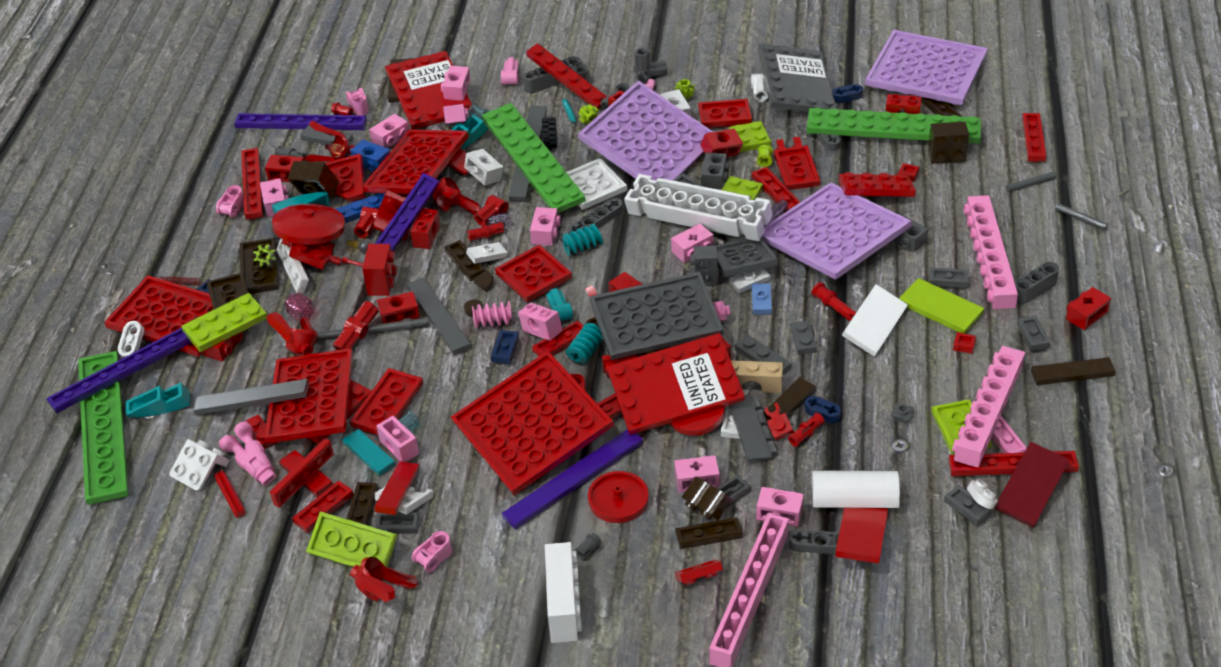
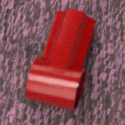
(493, 206)
(366, 222)

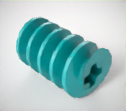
(580, 238)
(584, 344)

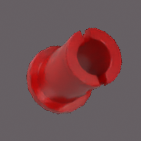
(337, 108)

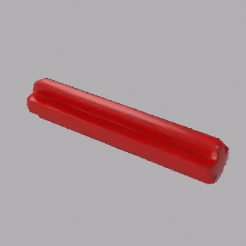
(230, 494)

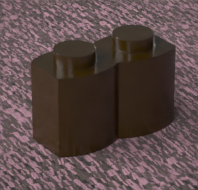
(706, 498)

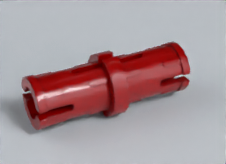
(485, 231)
(797, 437)

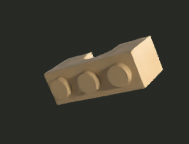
(765, 373)

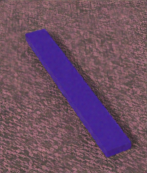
(299, 121)
(118, 371)
(571, 479)

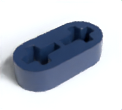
(847, 93)
(818, 405)

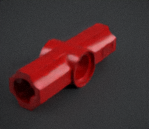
(356, 326)

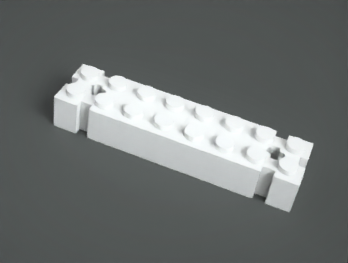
(694, 204)

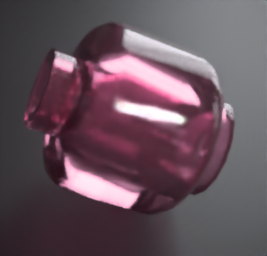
(299, 306)

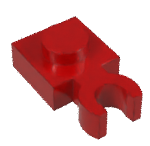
(779, 423)

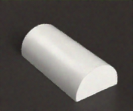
(855, 489)

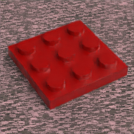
(533, 273)

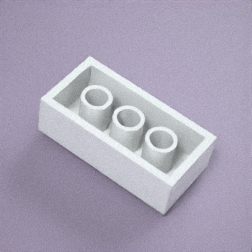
(562, 592)

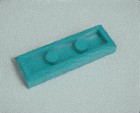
(368, 452)

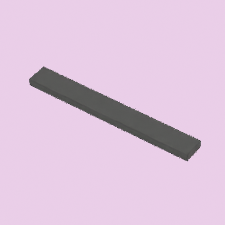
(520, 184)

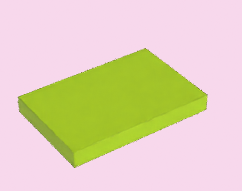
(950, 419)

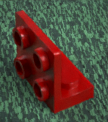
(388, 208)

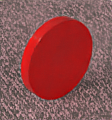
(700, 423)
(618, 497)

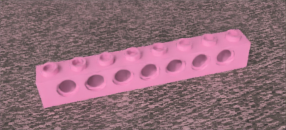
(990, 252)
(989, 406)

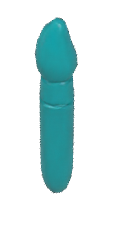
(572, 117)

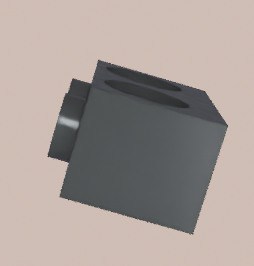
(714, 170)
(913, 237)
(705, 262)

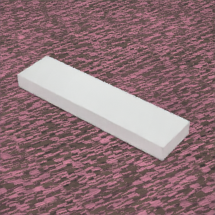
(293, 267)

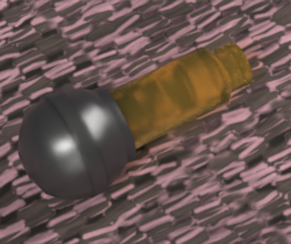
(362, 246)

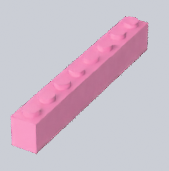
(748, 591)

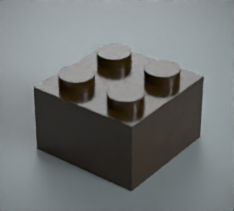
(948, 142)
(312, 178)

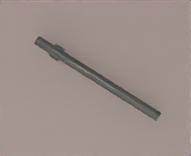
(406, 324)

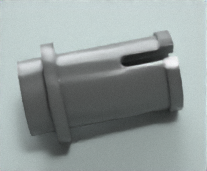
(592, 541)

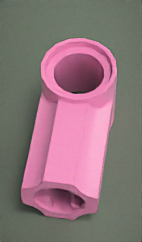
(509, 74)

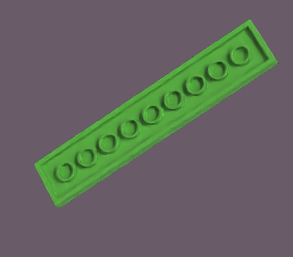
(883, 124)
(533, 158)
(103, 436)

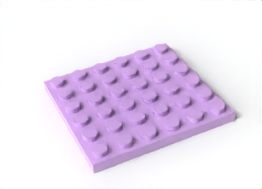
(926, 67)
(646, 135)
(834, 230)

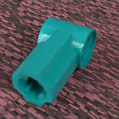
(558, 303)

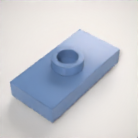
(761, 299)

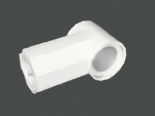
(759, 87)

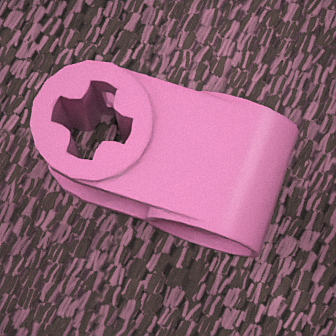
(358, 102)
(231, 201)
(433, 551)

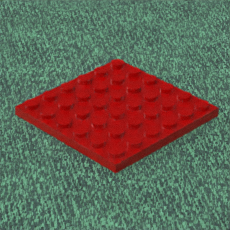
(531, 422)

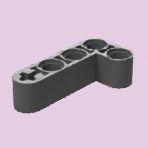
(540, 79)

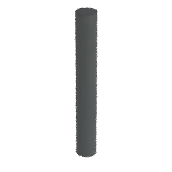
(1031, 181)
(1081, 216)

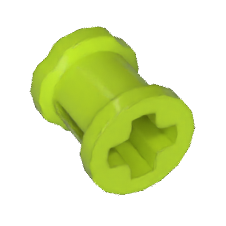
(764, 158)

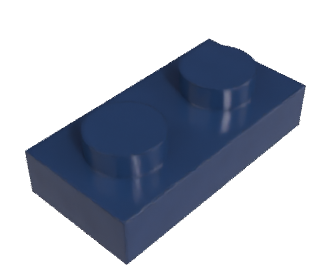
(504, 346)

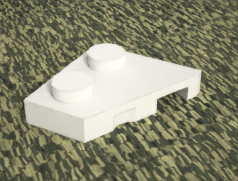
(412, 499)

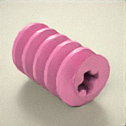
(492, 314)

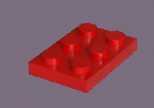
(724, 113)

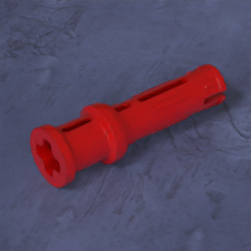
(829, 298)

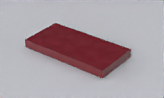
(1031, 484)

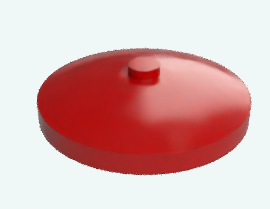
(308, 224)

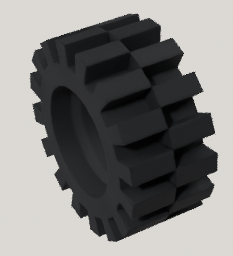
(549, 132)

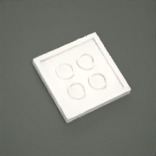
(596, 182)

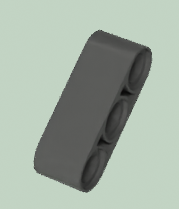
(1036, 282)

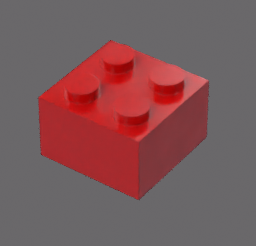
(379, 269)

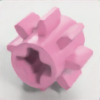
(722, 310)

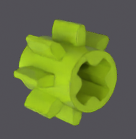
(685, 88)
(588, 114)
(260, 252)

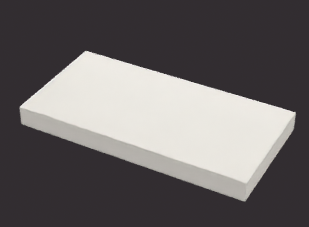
(874, 320)

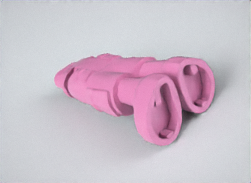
(253, 457)

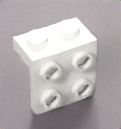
(196, 463)

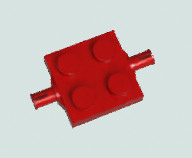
(315, 255)

